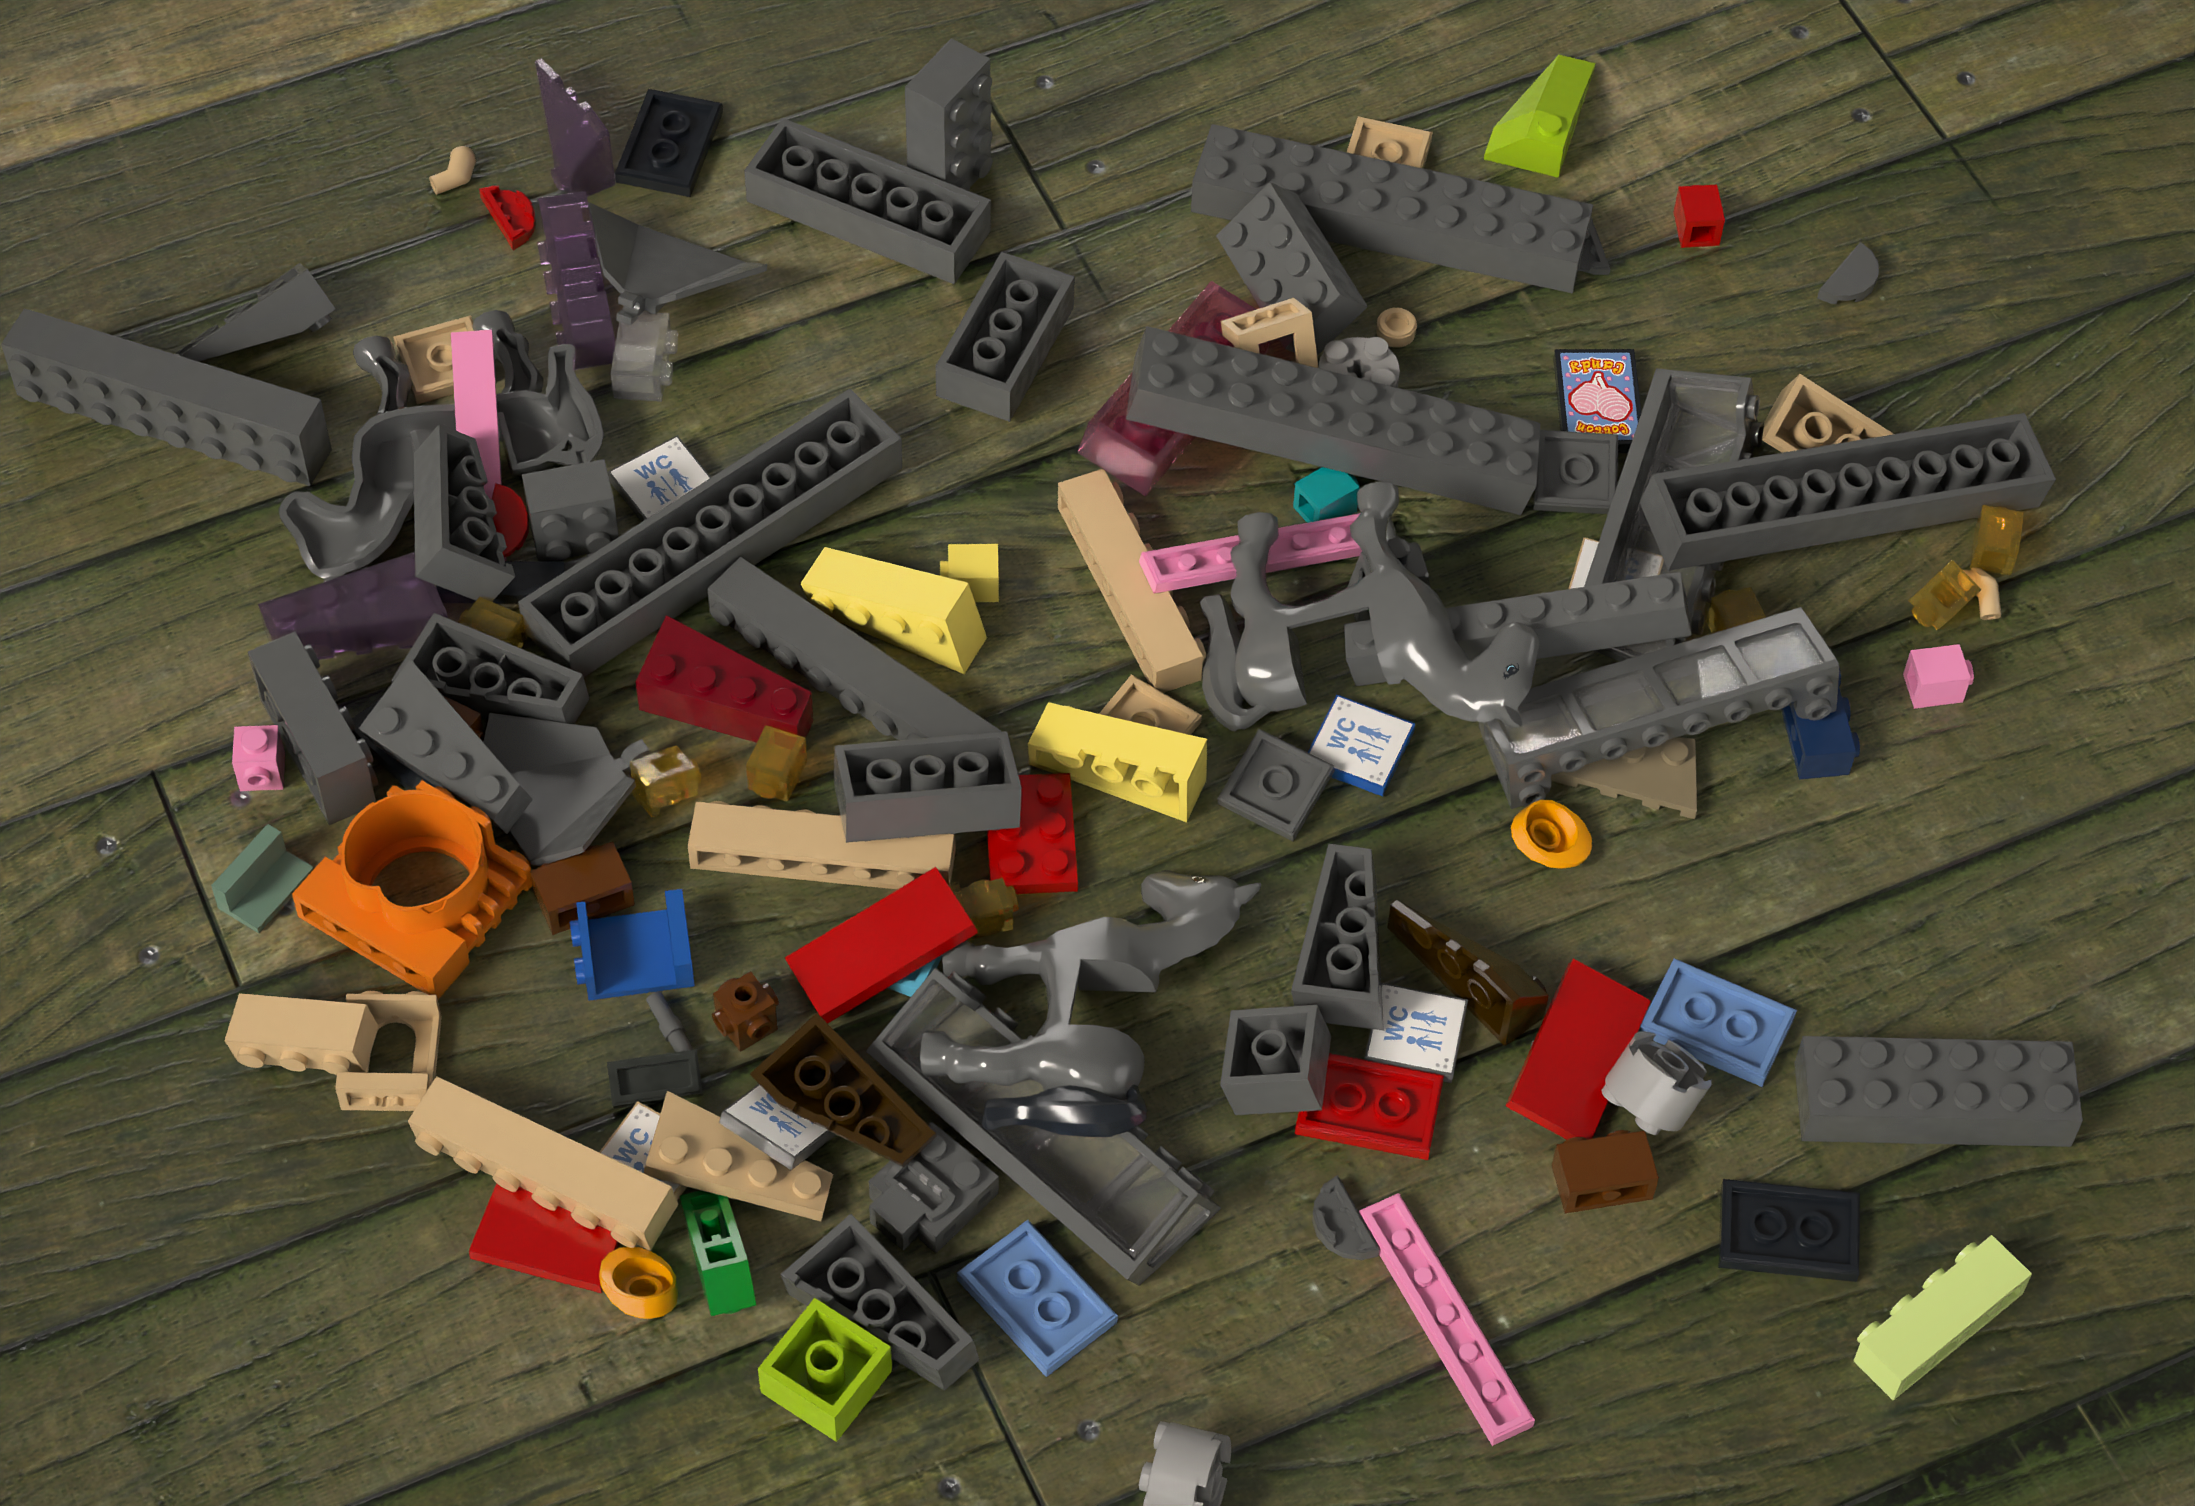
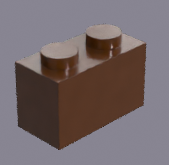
(588, 877)
(1604, 1171)

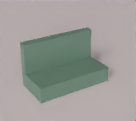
(260, 880)

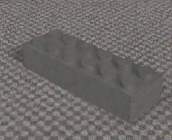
(868, 200)
(1937, 1091)

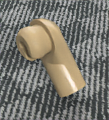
(458, 171)

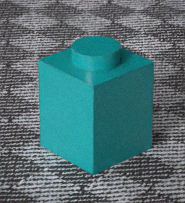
(1326, 495)

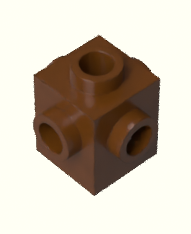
(745, 1010)

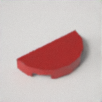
(511, 212)
(511, 518)

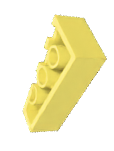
(898, 605)
(1122, 758)

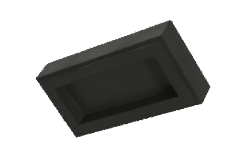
(651, 1077)

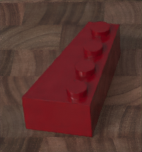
(717, 688)

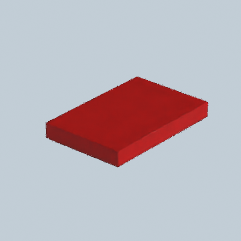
(1375, 1107)
(540, 1241)

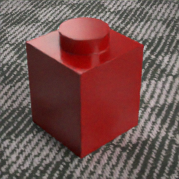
(1699, 216)

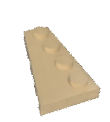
(705, 1155)

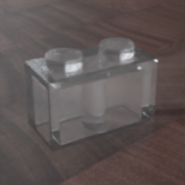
(642, 358)

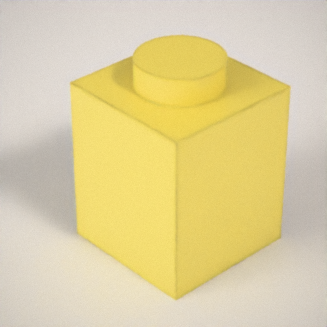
(975, 565)

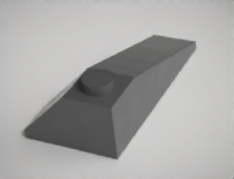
(283, 309)

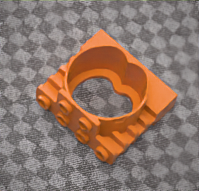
(426, 941)

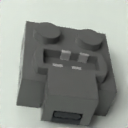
(931, 1194)

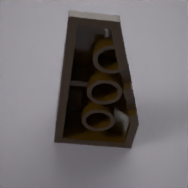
(1495, 987)
(836, 1089)

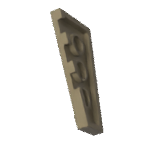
(1651, 774)

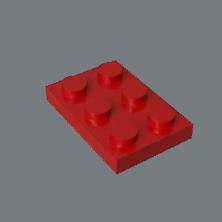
(1043, 849)

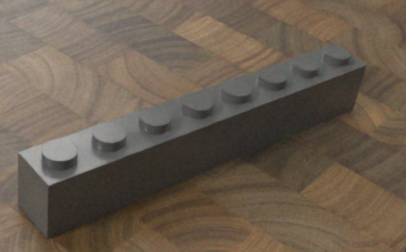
(1563, 619)
(836, 658)

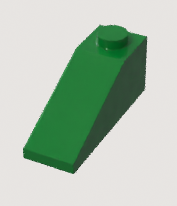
(718, 1252)

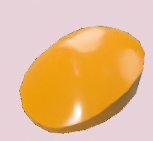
(1551, 835)
(639, 1282)

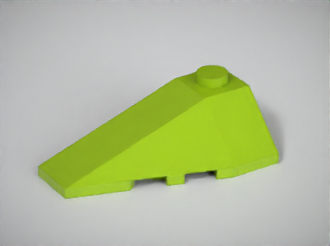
(1543, 120)

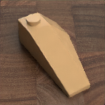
(1813, 417)

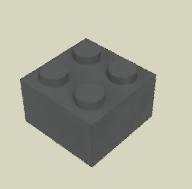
(570, 510)
(1276, 1060)

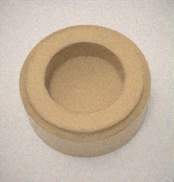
(1396, 327)

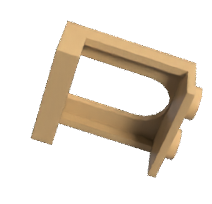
(1272, 323)
(395, 1090)

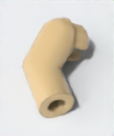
(1989, 595)

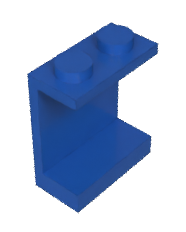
(633, 951)

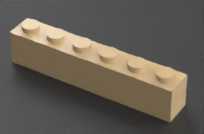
(1112, 549)
(808, 848)
(543, 1163)

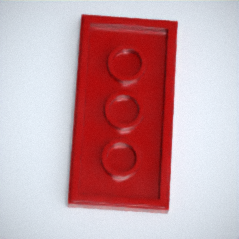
(881, 945)
(1575, 1051)

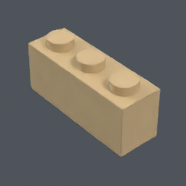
(301, 1033)

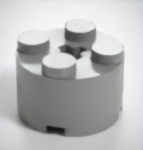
(1362, 359)
(1656, 1083)
(1185, 1467)

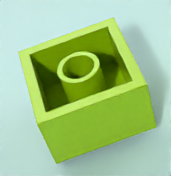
(825, 1369)

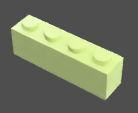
(1941, 1316)

